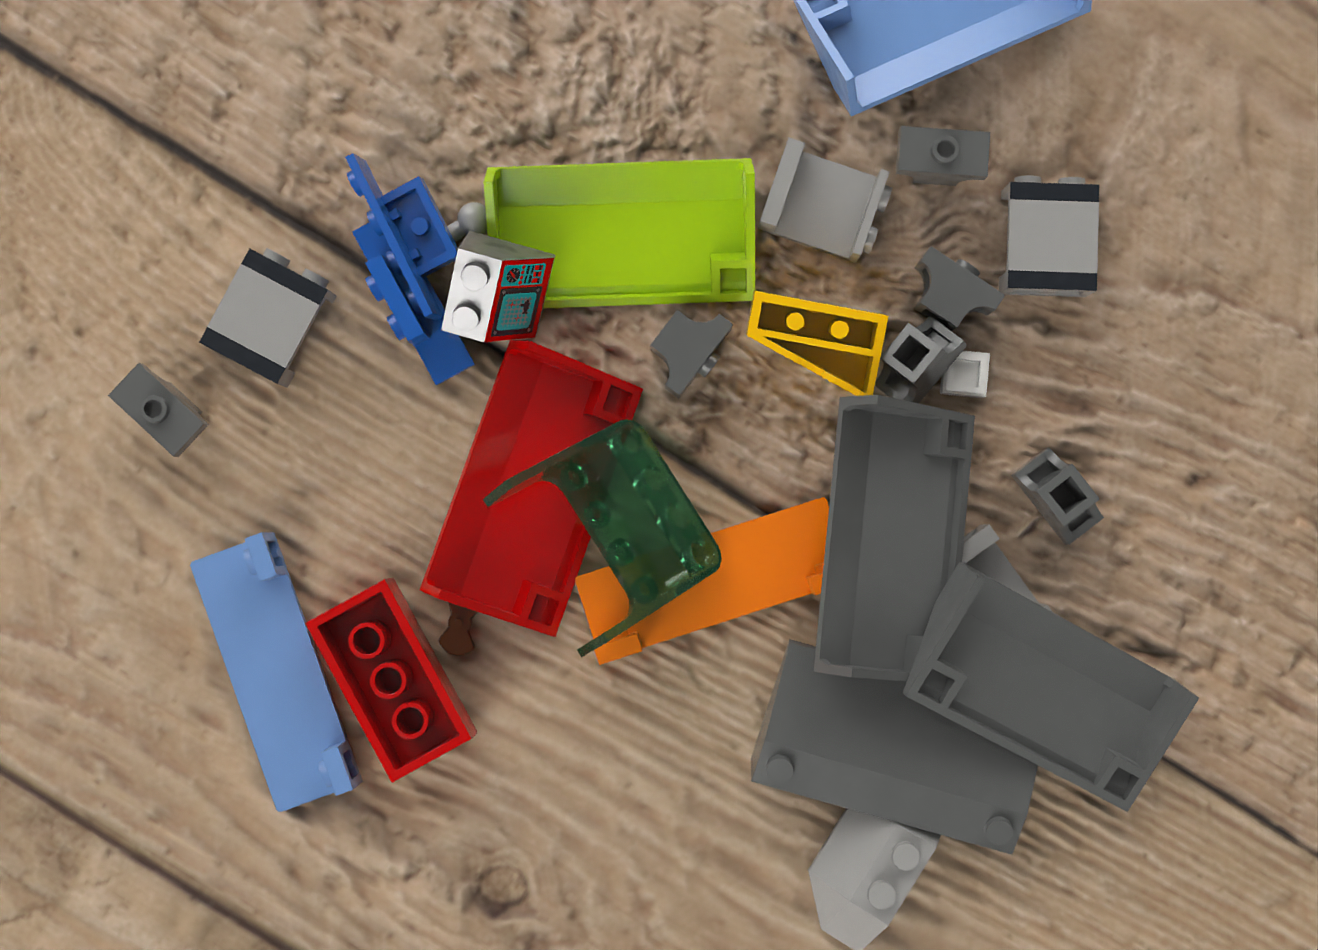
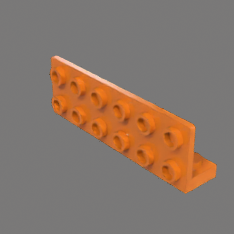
(759, 568)

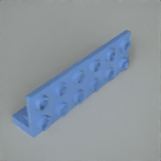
(276, 672)

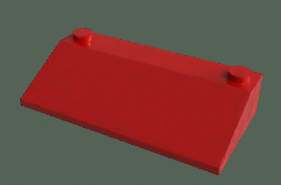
(529, 547)

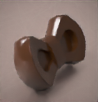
(457, 638)

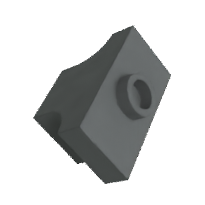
(942, 155)
(953, 290)
(689, 348)
(918, 360)
(159, 409)
(1059, 495)

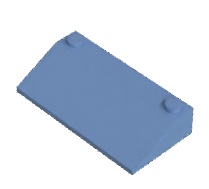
(898, 45)

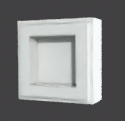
(967, 375)

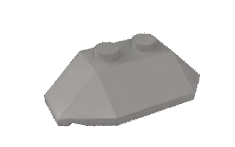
(866, 874)

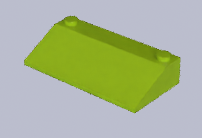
(632, 229)

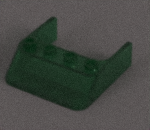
(632, 515)

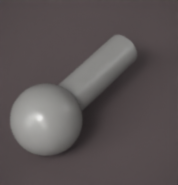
(470, 218)

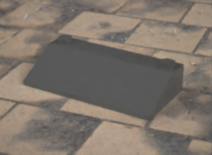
(890, 532)
(1045, 688)
(888, 756)

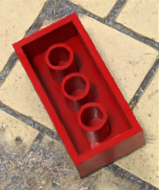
(391, 679)

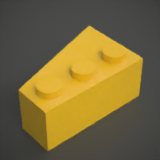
(823, 337)

